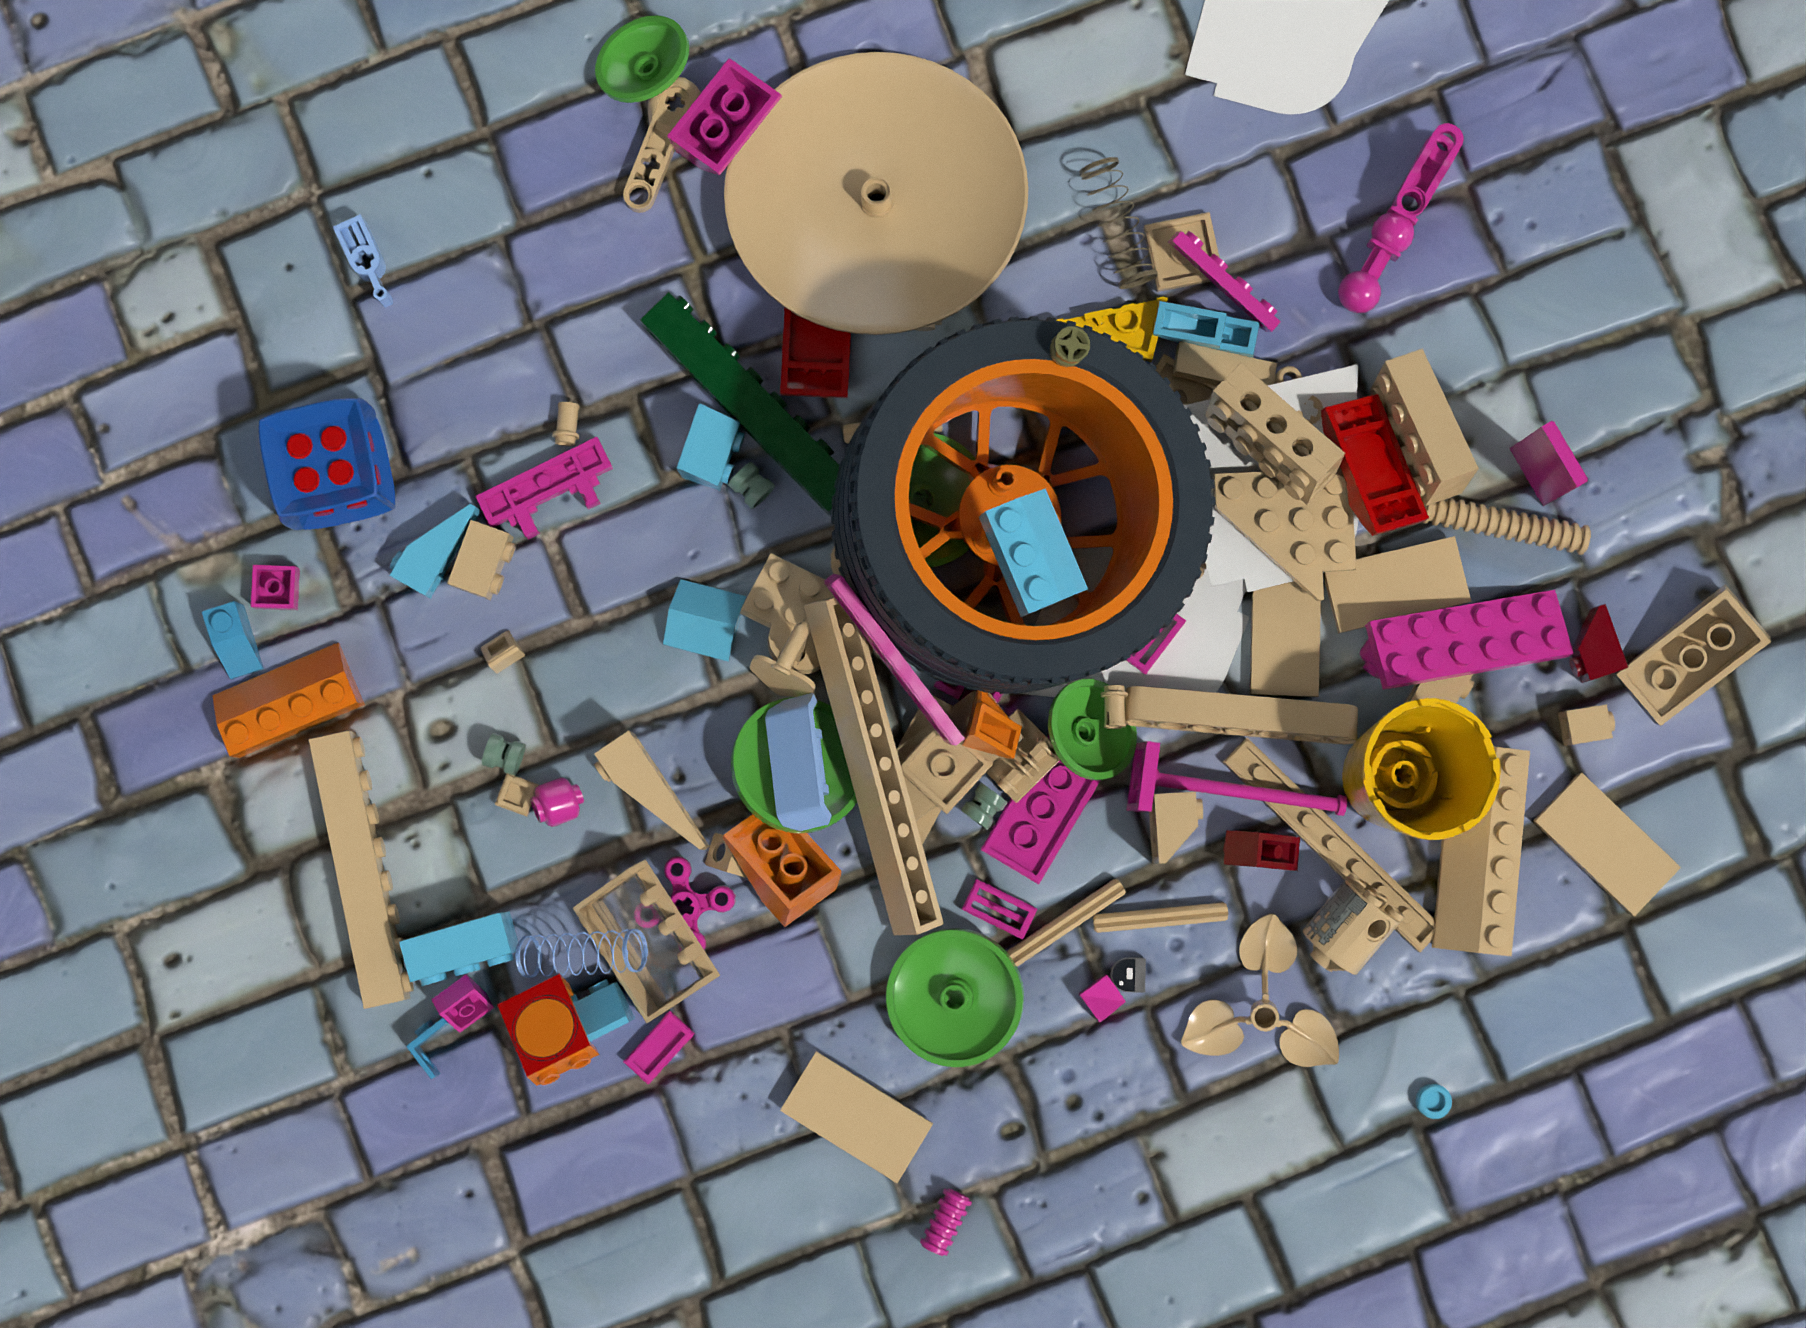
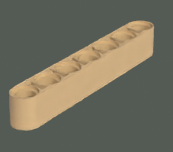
(1241, 715)

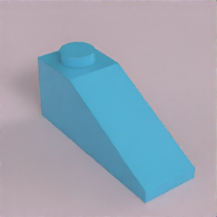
(430, 556)

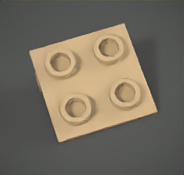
(1031, 761)

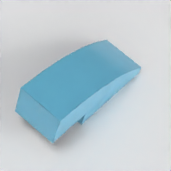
(1206, 328)

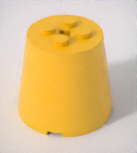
(1443, 767)

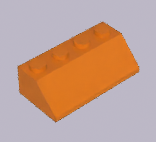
(286, 701)

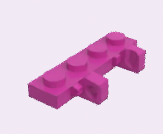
(570, 471)

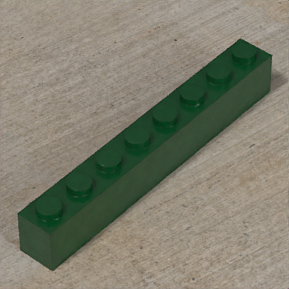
(744, 398)

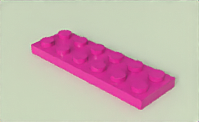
(1468, 639)

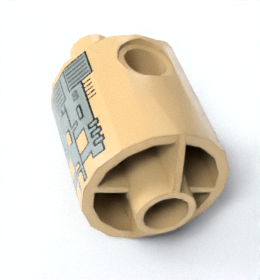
(1351, 926)

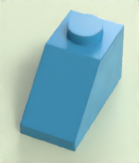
(233, 639)

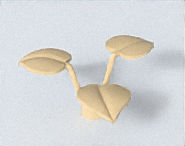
(1216, 1032)

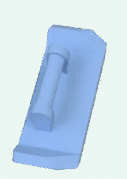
(797, 764)

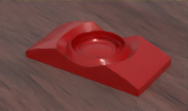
(814, 359)
(1373, 465)

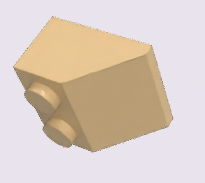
(1172, 822)

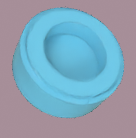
(1433, 1101)

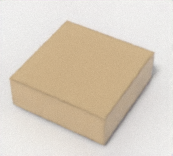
(516, 794)

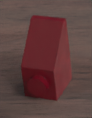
(1597, 647)
(1261, 850)

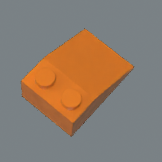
(782, 867)

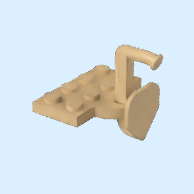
(779, 604)

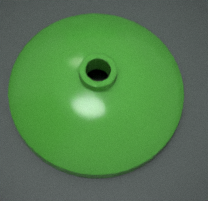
(642, 59)
(1099, 750)

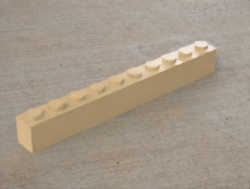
(874, 769)

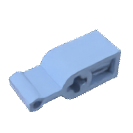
(367, 249)

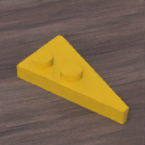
(1129, 324)

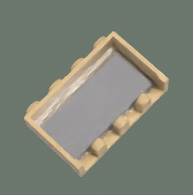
(675, 958)

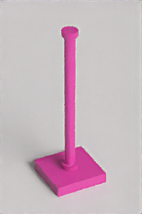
(1146, 778)

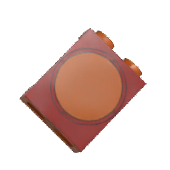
(547, 1030)

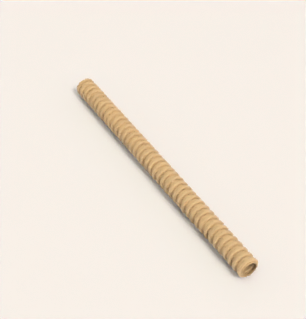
(1509, 525)

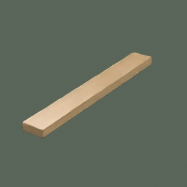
(1331, 841)

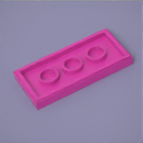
(1548, 463)
(1038, 825)

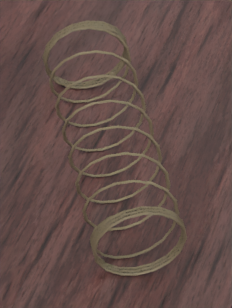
(1153, 273)

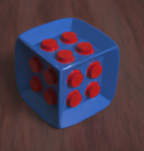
(326, 464)

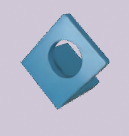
(423, 1034)

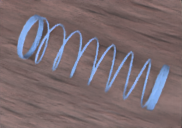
(624, 952)

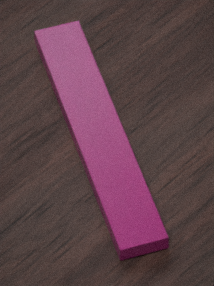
(893, 659)

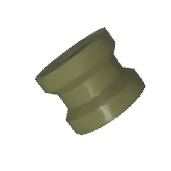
(1072, 339)

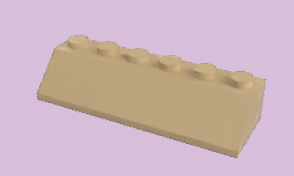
(1482, 870)

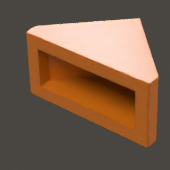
(991, 728)

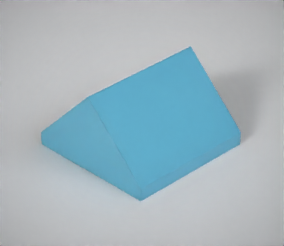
(703, 620)

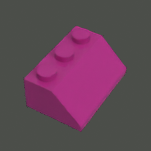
(723, 118)

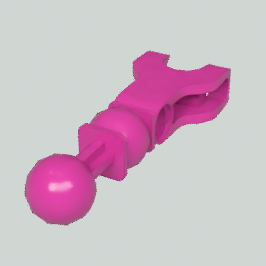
(1395, 229)

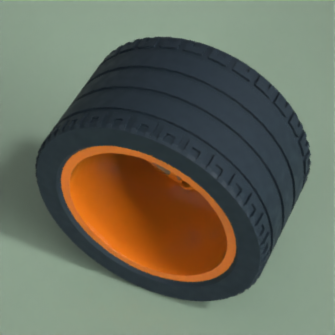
(1141, 446)

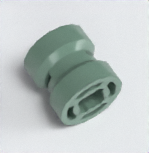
(751, 485)
(503, 754)
(984, 806)

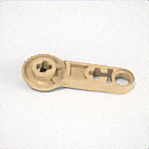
(656, 143)

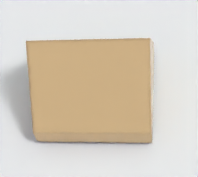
(502, 652)

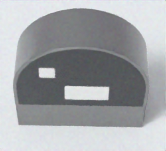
(1129, 974)

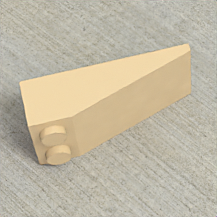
(1694, 655)
(634, 771)

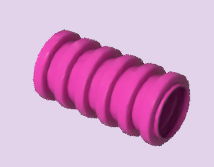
(945, 1222)

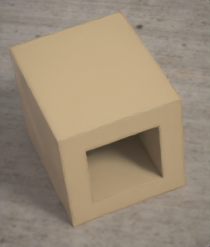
(1586, 725)

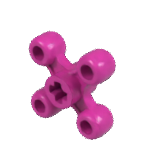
(701, 902)

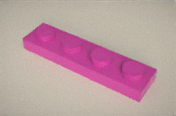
(1236, 289)

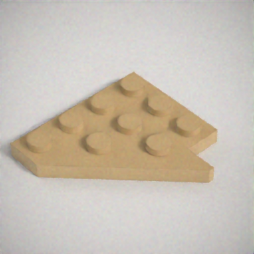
(1290, 533)

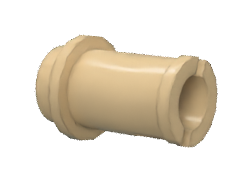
(566, 424)
(1114, 706)

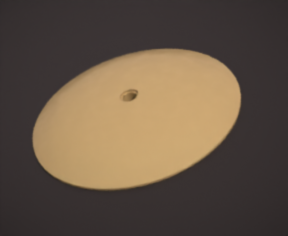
(891, 130)

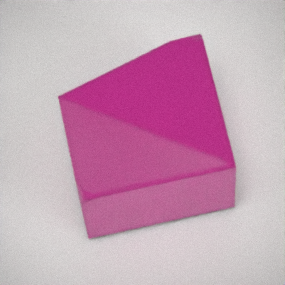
(1102, 998)

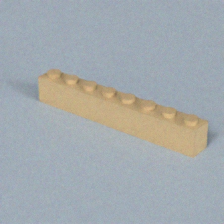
(360, 868)

